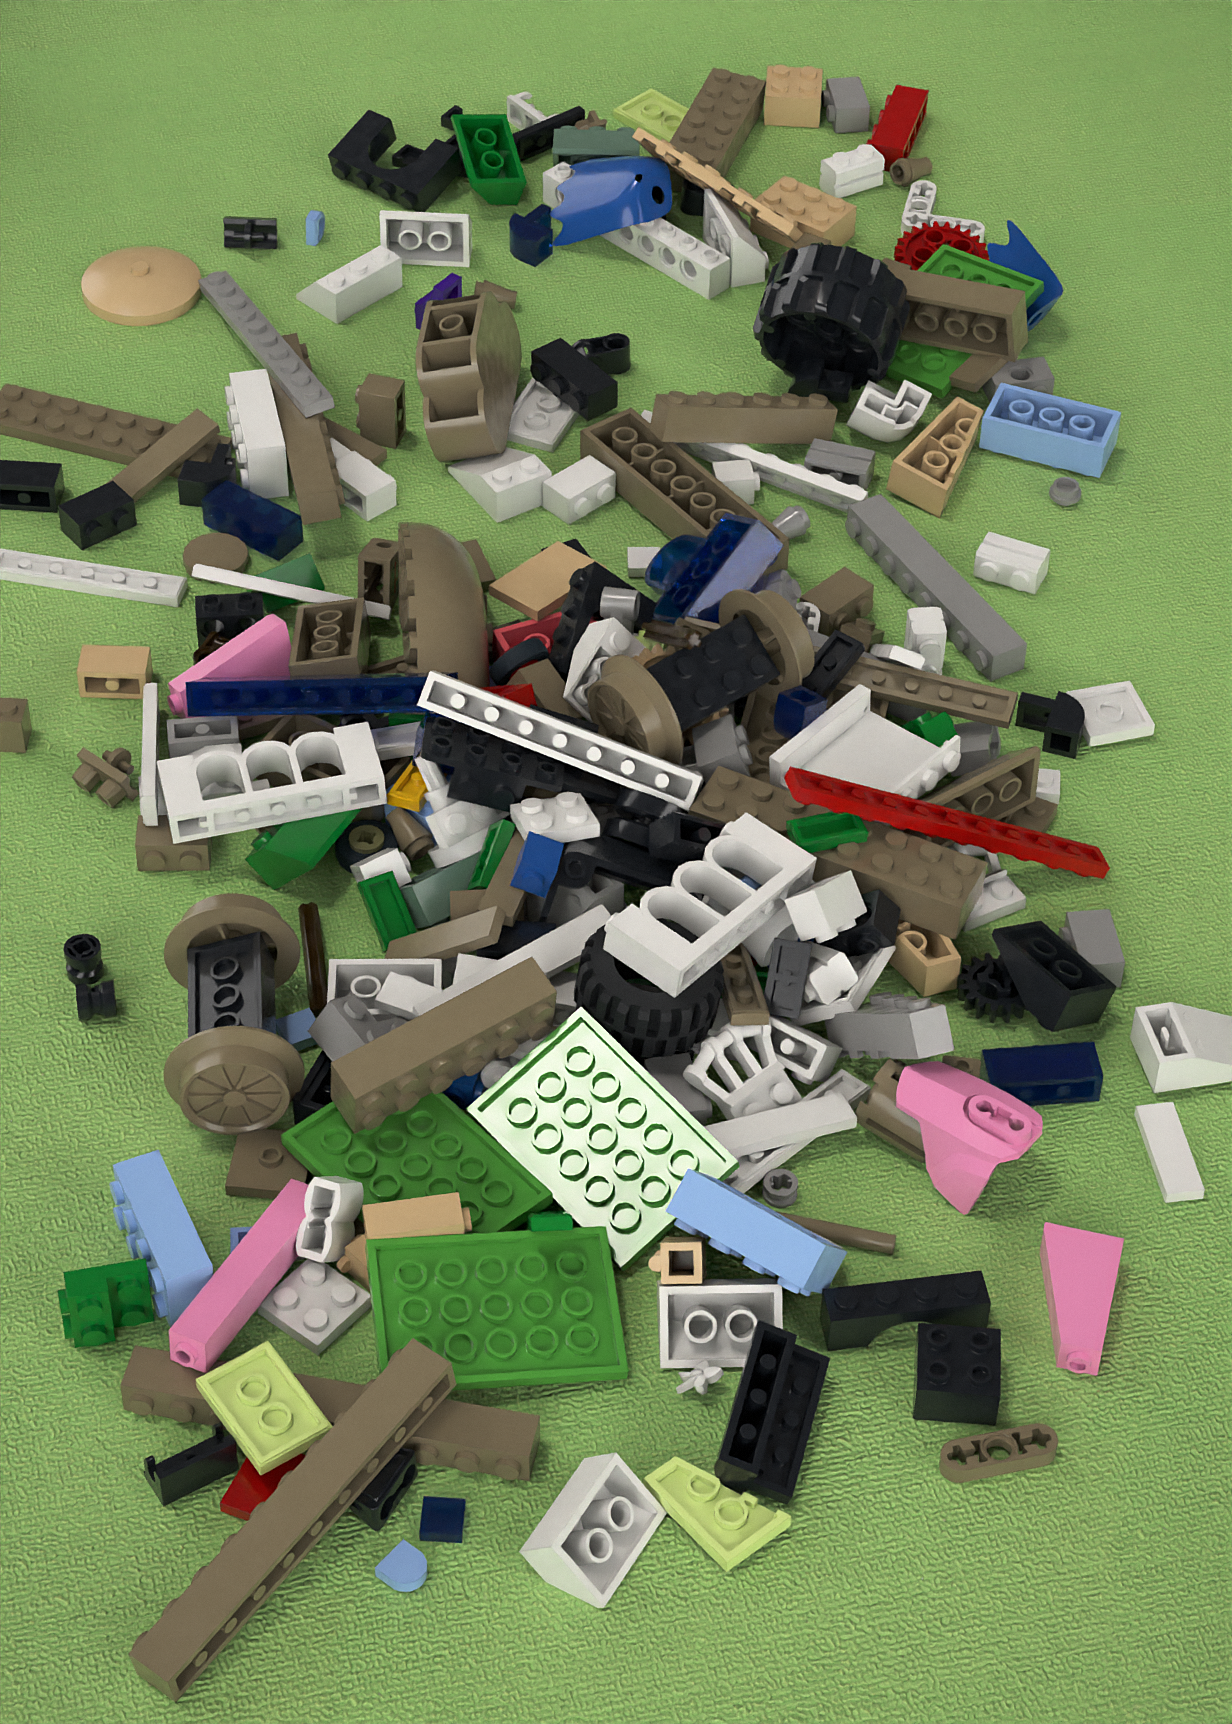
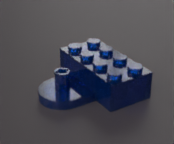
(699, 571)

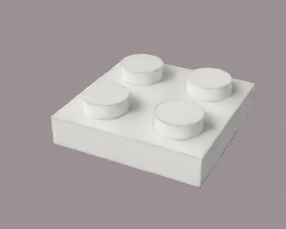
(1113, 713)
(558, 818)
(315, 1305)

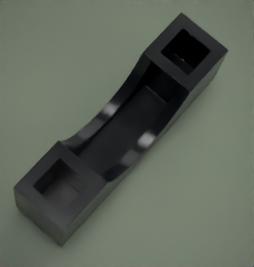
(860, 1312)

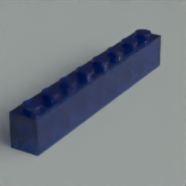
(307, 694)

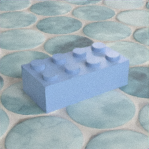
(1049, 430)
(755, 1231)
(160, 1232)

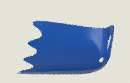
(608, 198)
(1024, 258)

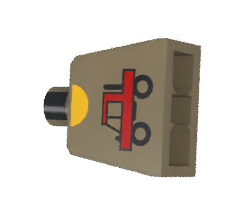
(379, 566)

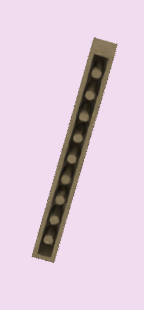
(308, 453)
(452, 1436)
(291, 1520)

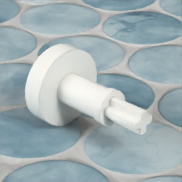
(437, 796)

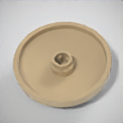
(141, 286)

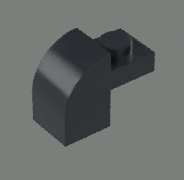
(813, 379)
(201, 478)
(1058, 718)

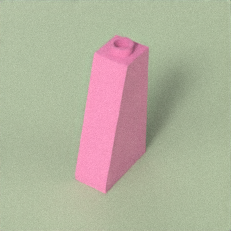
(255, 652)
(1079, 1290)

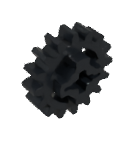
(989, 989)

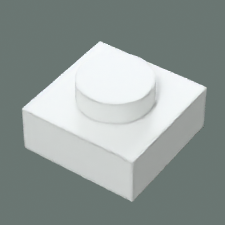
(1048, 785)

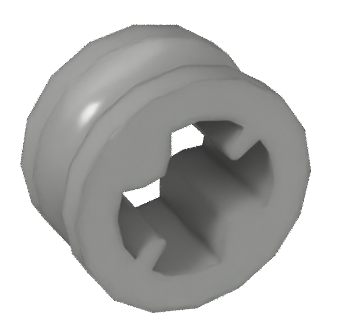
(785, 1196)

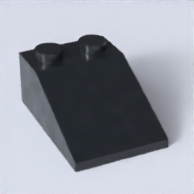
(1052, 976)

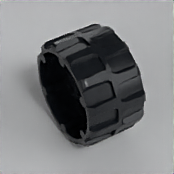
(832, 308)

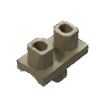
(109, 771)

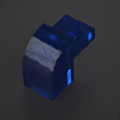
(531, 236)
(796, 710)

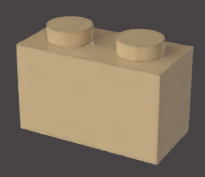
(114, 671)

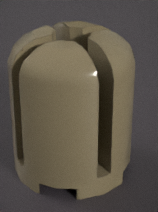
(883, 1116)

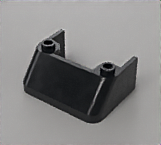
(611, 860)

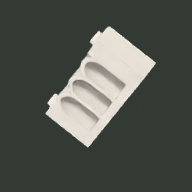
(349, 749)
(673, 961)

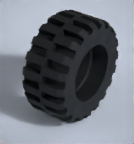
(640, 1018)

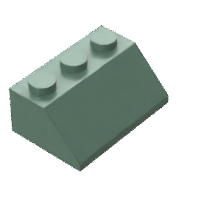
(578, 145)
(429, 892)

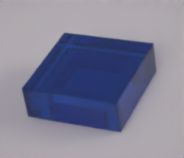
(442, 1519)

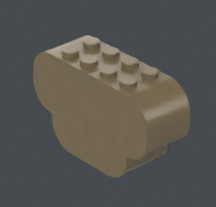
(468, 375)

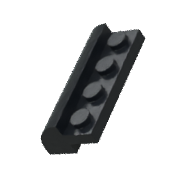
(771, 1415)

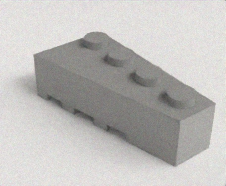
(892, 1028)

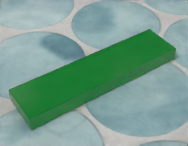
(549, 1221)

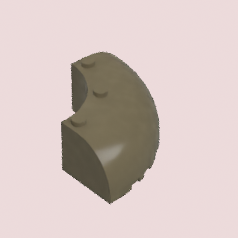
(441, 605)

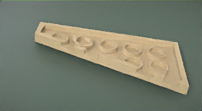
(708, 177)

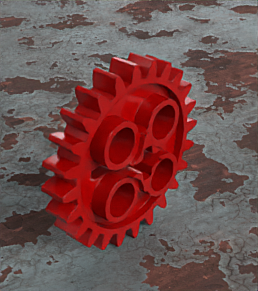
(922, 243)

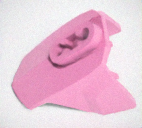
(964, 1127)

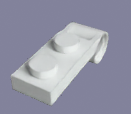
(460, 821)

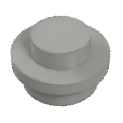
(1065, 491)

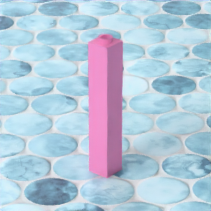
(240, 1283)

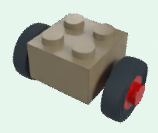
(530, 664)

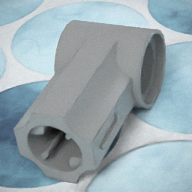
(620, 604)

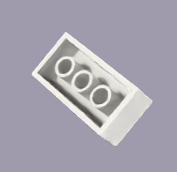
(256, 434)

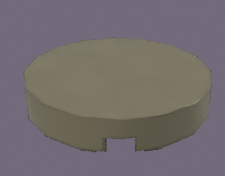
(217, 551)

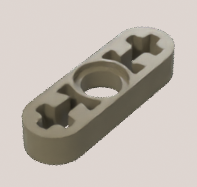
(987, 1466)

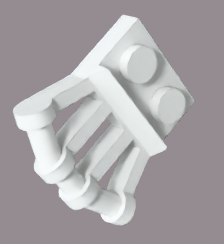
(999, 893)
(762, 1091)

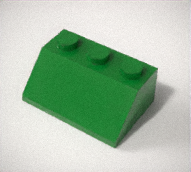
(490, 157)
(296, 846)

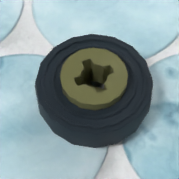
(363, 840)

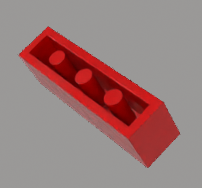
(899, 123)

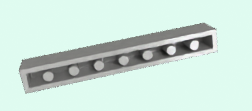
(934, 583)

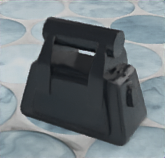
(386, 1489)

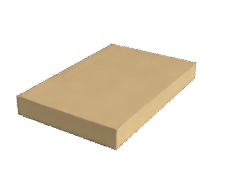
(541, 581)

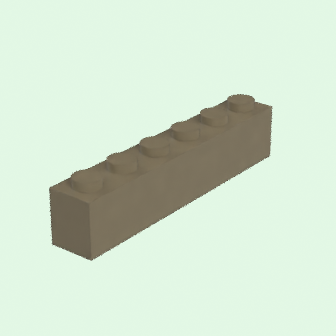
(742, 418)

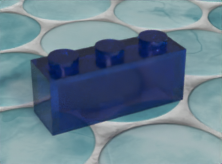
(253, 520)
(1045, 1072)

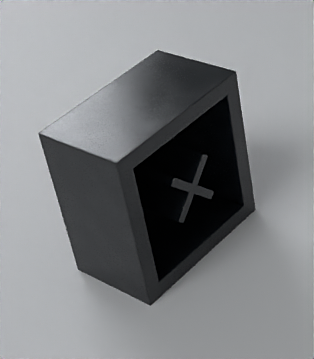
(957, 1374)

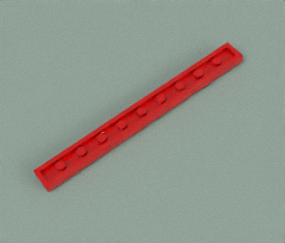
(945, 822)

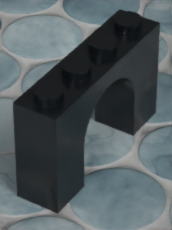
(412, 185)
(584, 604)

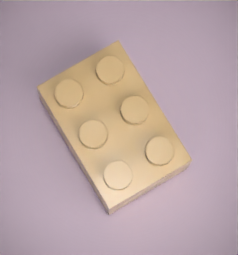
(811, 208)

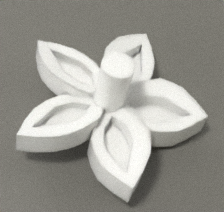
(699, 1377)

